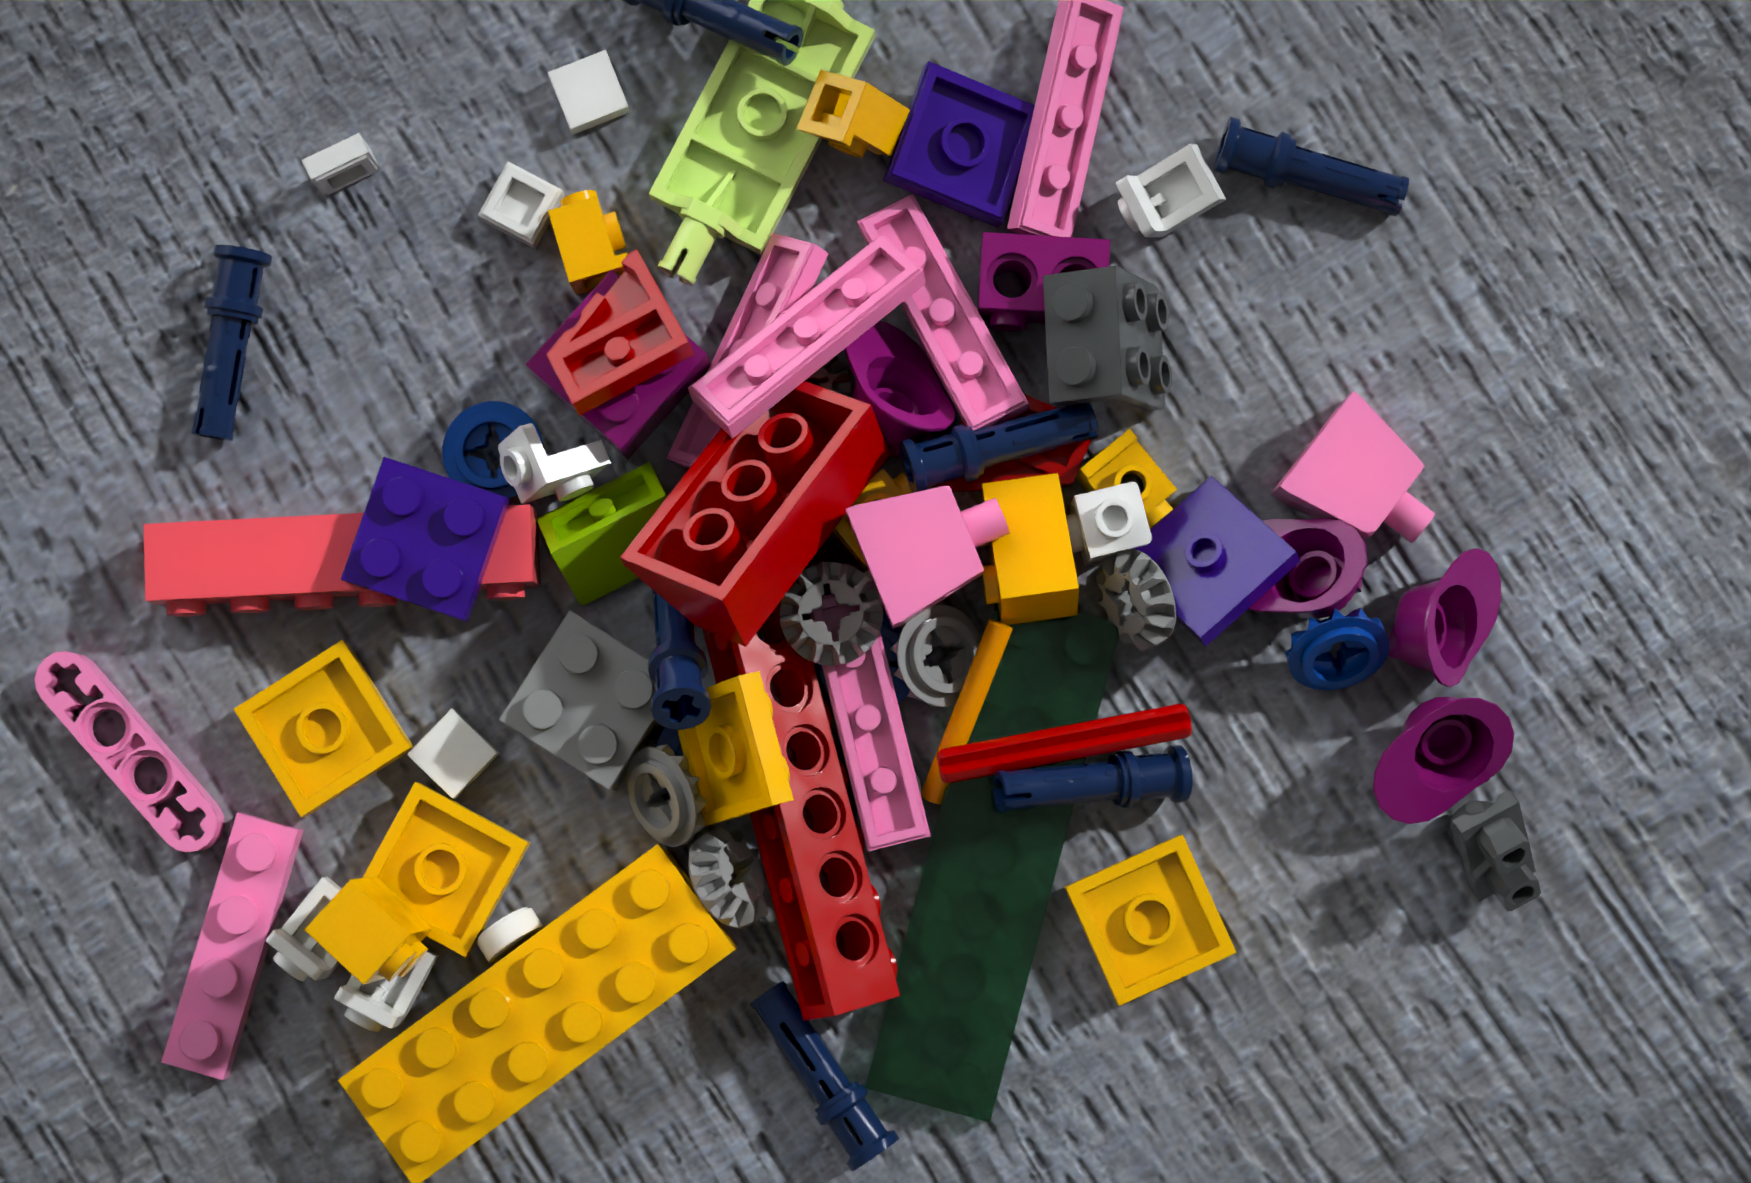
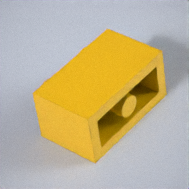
(1034, 564)
(370, 931)

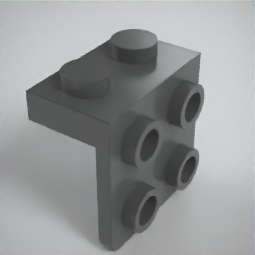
(1105, 338)

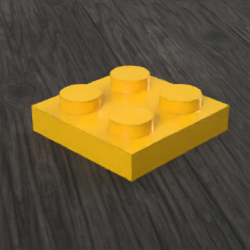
(323, 728)
(737, 752)
(447, 865)
(1150, 919)

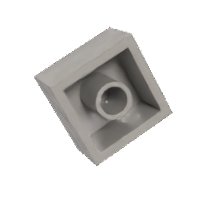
(586, 701)

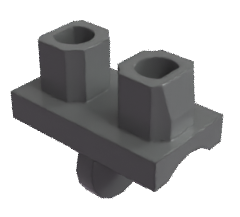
(1496, 850)

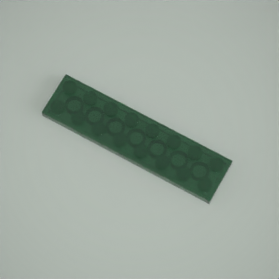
(987, 885)

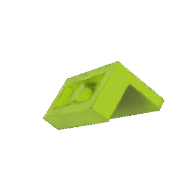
(597, 529)

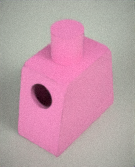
(1357, 474)
(922, 547)

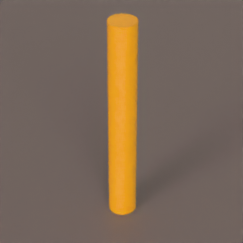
(969, 701)

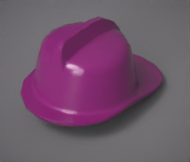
(898, 385)
(1329, 569)
(1448, 619)
(1441, 757)

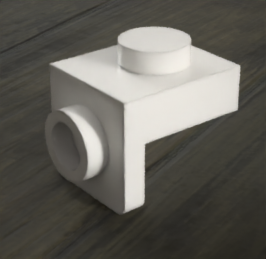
(1169, 193)
(539, 475)
(1107, 522)
(296, 949)
(384, 1001)

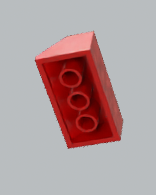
(758, 510)

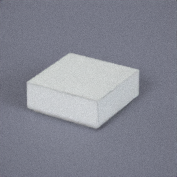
(589, 92)
(341, 164)
(520, 205)
(453, 753)

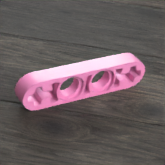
(136, 745)

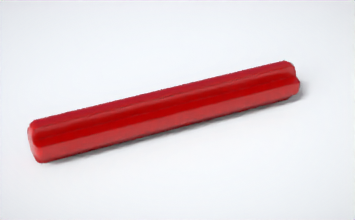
(1064, 743)

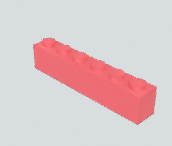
(299, 561)

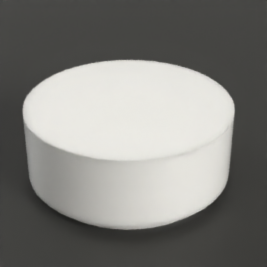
(508, 933)

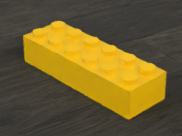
(537, 1014)

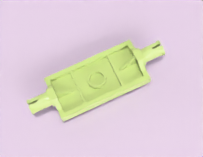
(741, 142)

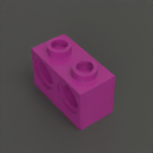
(1032, 258)

